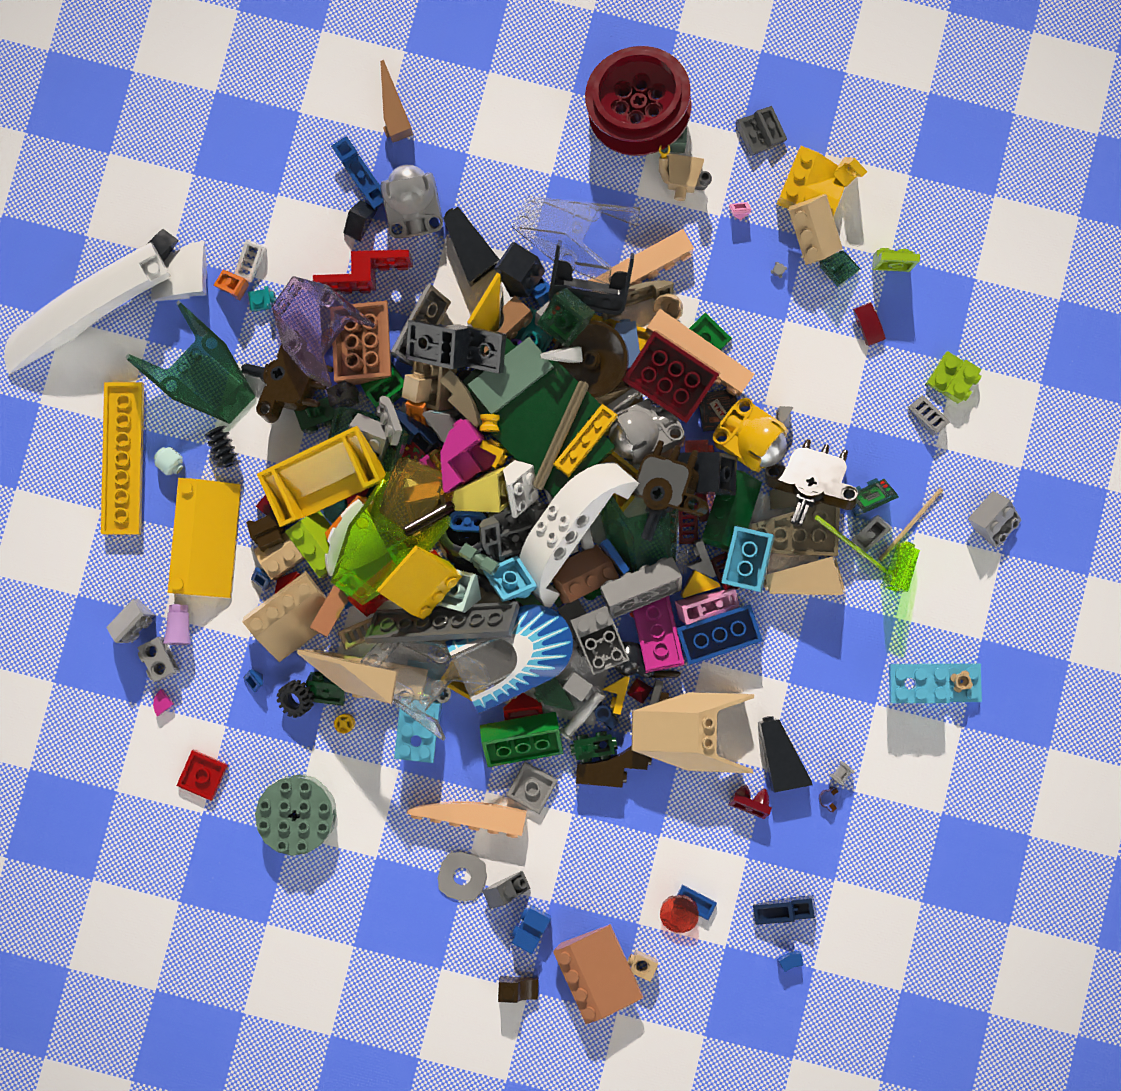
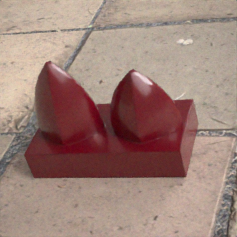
(758, 806)

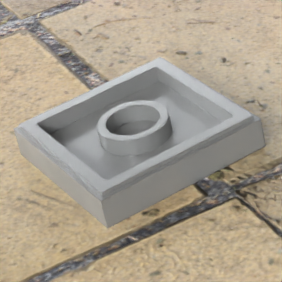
(532, 787)

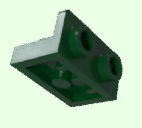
(325, 690)

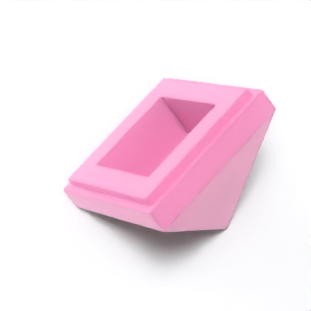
(740, 210)

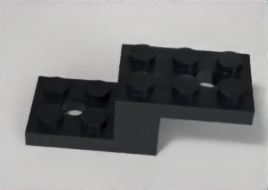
(455, 346)

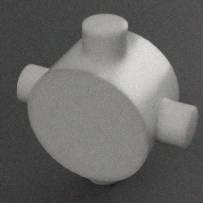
(778, 269)

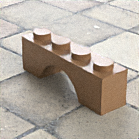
(515, 318)

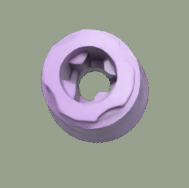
(177, 626)

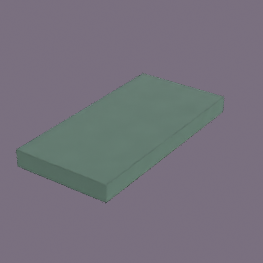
(521, 369)

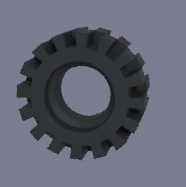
(303, 695)

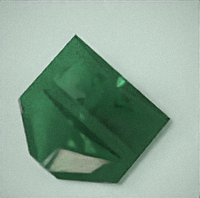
(839, 267)

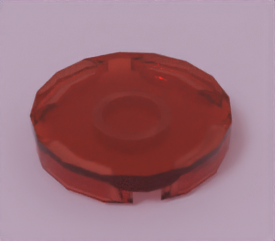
(679, 913)

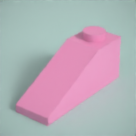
(706, 605)

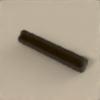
(428, 519)

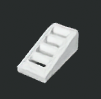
(243, 258)
(568, 355)

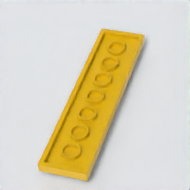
(122, 458)

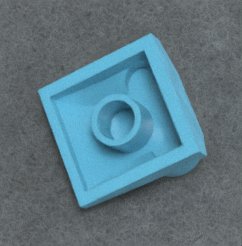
(512, 580)

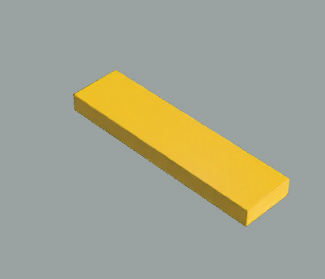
(585, 440)

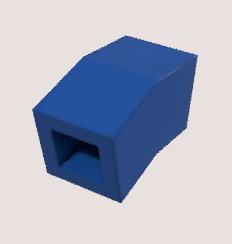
(791, 960)

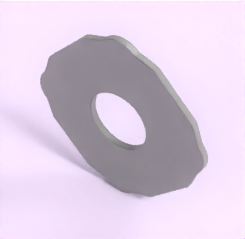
(446, 876)

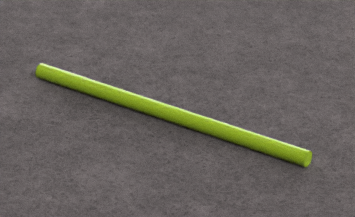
(850, 543)

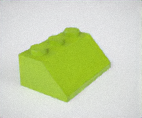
(311, 541)

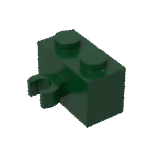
(315, 417)

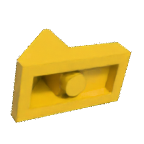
(848, 170)
(619, 688)

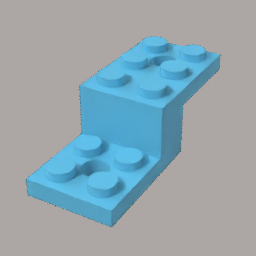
(933, 683)
(408, 728)

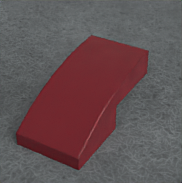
(869, 323)

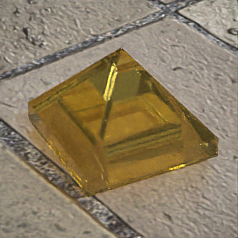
(435, 457)

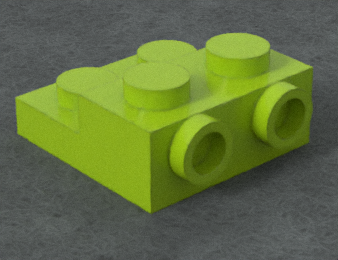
(891, 260)
(954, 377)

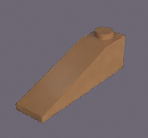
(393, 112)

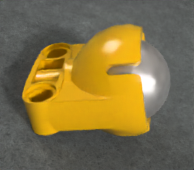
(752, 436)

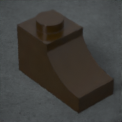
(517, 989)

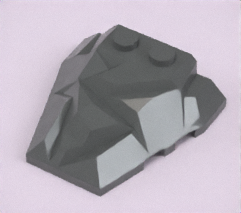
(504, 535)

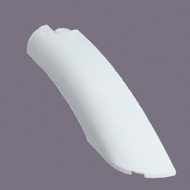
(84, 305)

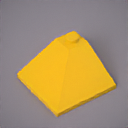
(488, 311)

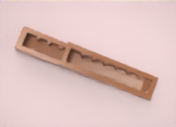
(329, 612)

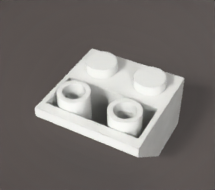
(519, 486)

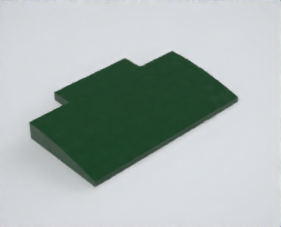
(534, 416)

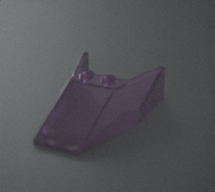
(309, 321)

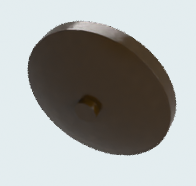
(603, 357)

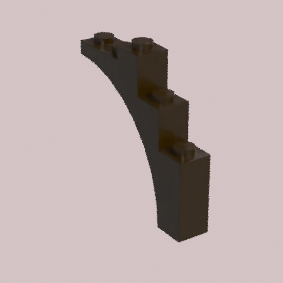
(611, 771)

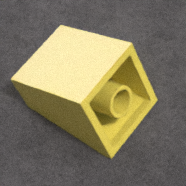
(483, 493)

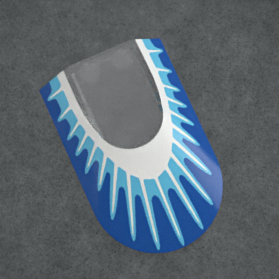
(509, 666)

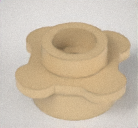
(964, 675)

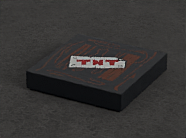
(714, 408)

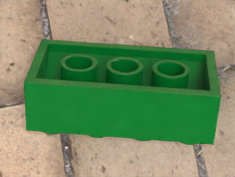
(521, 739)

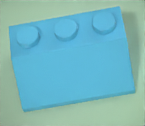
(748, 559)

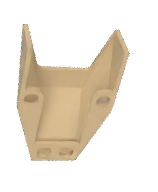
(353, 675)
(685, 731)

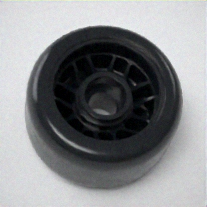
(453, 541)

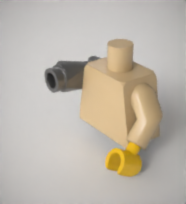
(682, 173)

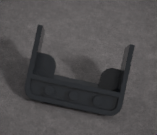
(598, 296)

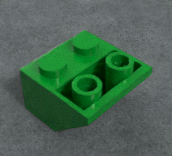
(389, 387)

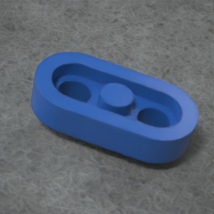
(468, 521)

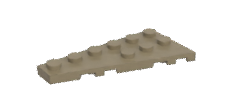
(808, 539)

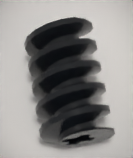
(220, 447)

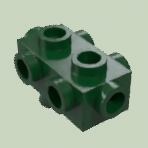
(588, 747)

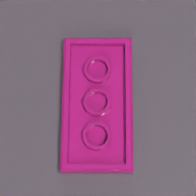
(658, 636)

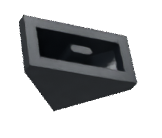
(358, 220)

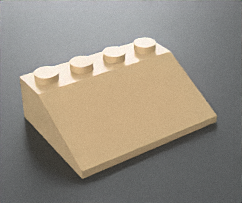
(286, 617)

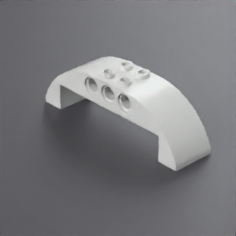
(567, 522)

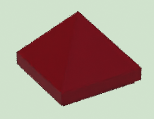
(639, 690)

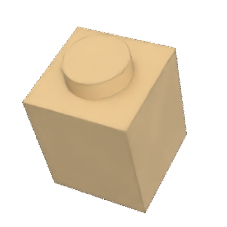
(416, 387)

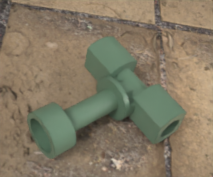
(480, 561)

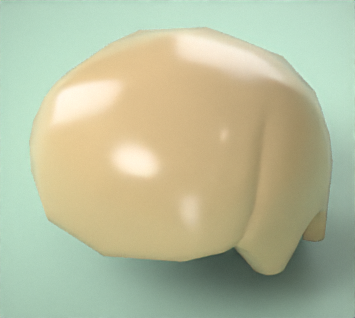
(670, 304)

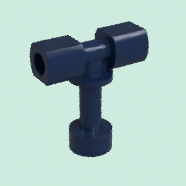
(604, 715)

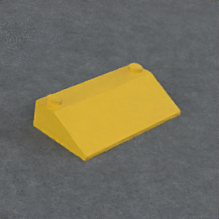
(321, 476)
(204, 538)

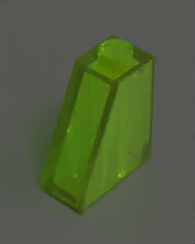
(901, 568)

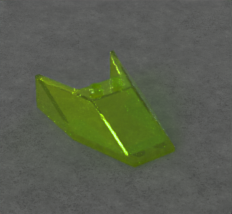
(376, 548)

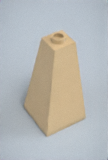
(813, 578)

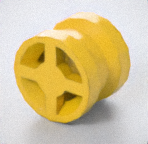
(489, 422)
(344, 726)

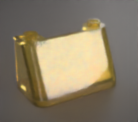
(411, 492)

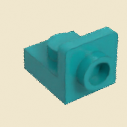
(261, 299)

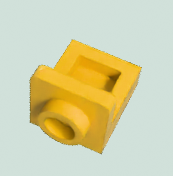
(493, 447)

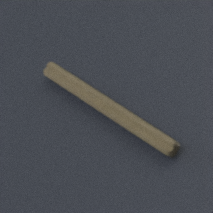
(560, 435)

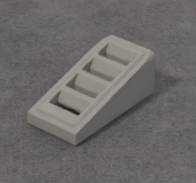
(932, 410)

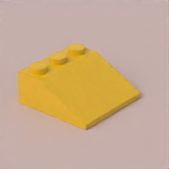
(420, 582)

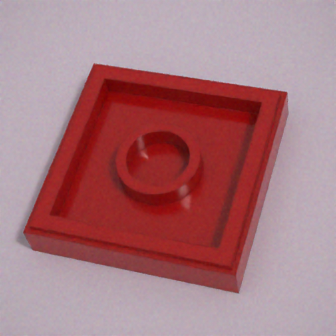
(202, 775)

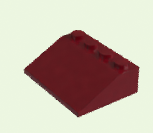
(671, 376)

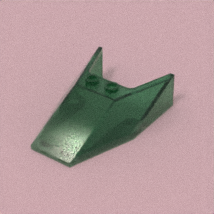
(203, 375)
(626, 536)

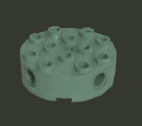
(281, 828)

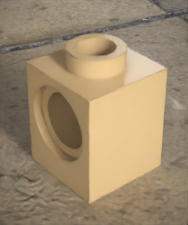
(646, 973)

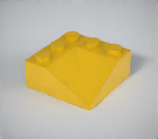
(809, 178)

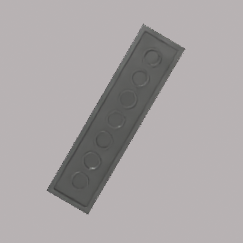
(479, 621)

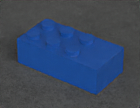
(719, 634)

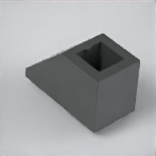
(506, 890)

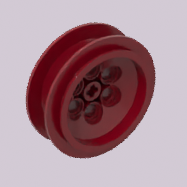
(624, 75)

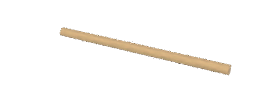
(909, 526)

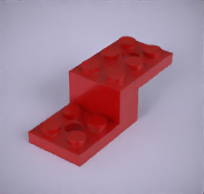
(364, 270)

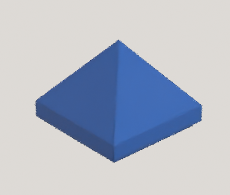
(261, 578)
(254, 679)

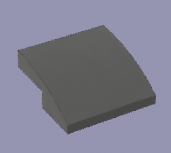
(761, 131)

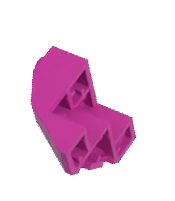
(463, 456)

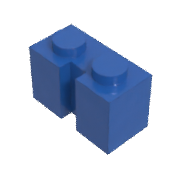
(530, 929)

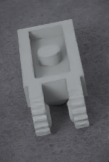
(389, 419)

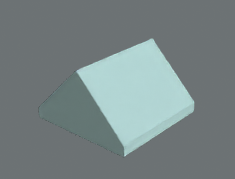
(463, 594)

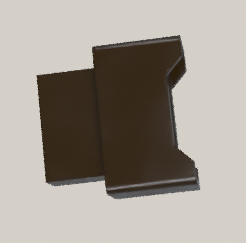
(266, 531)

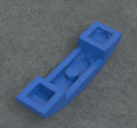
(358, 171)

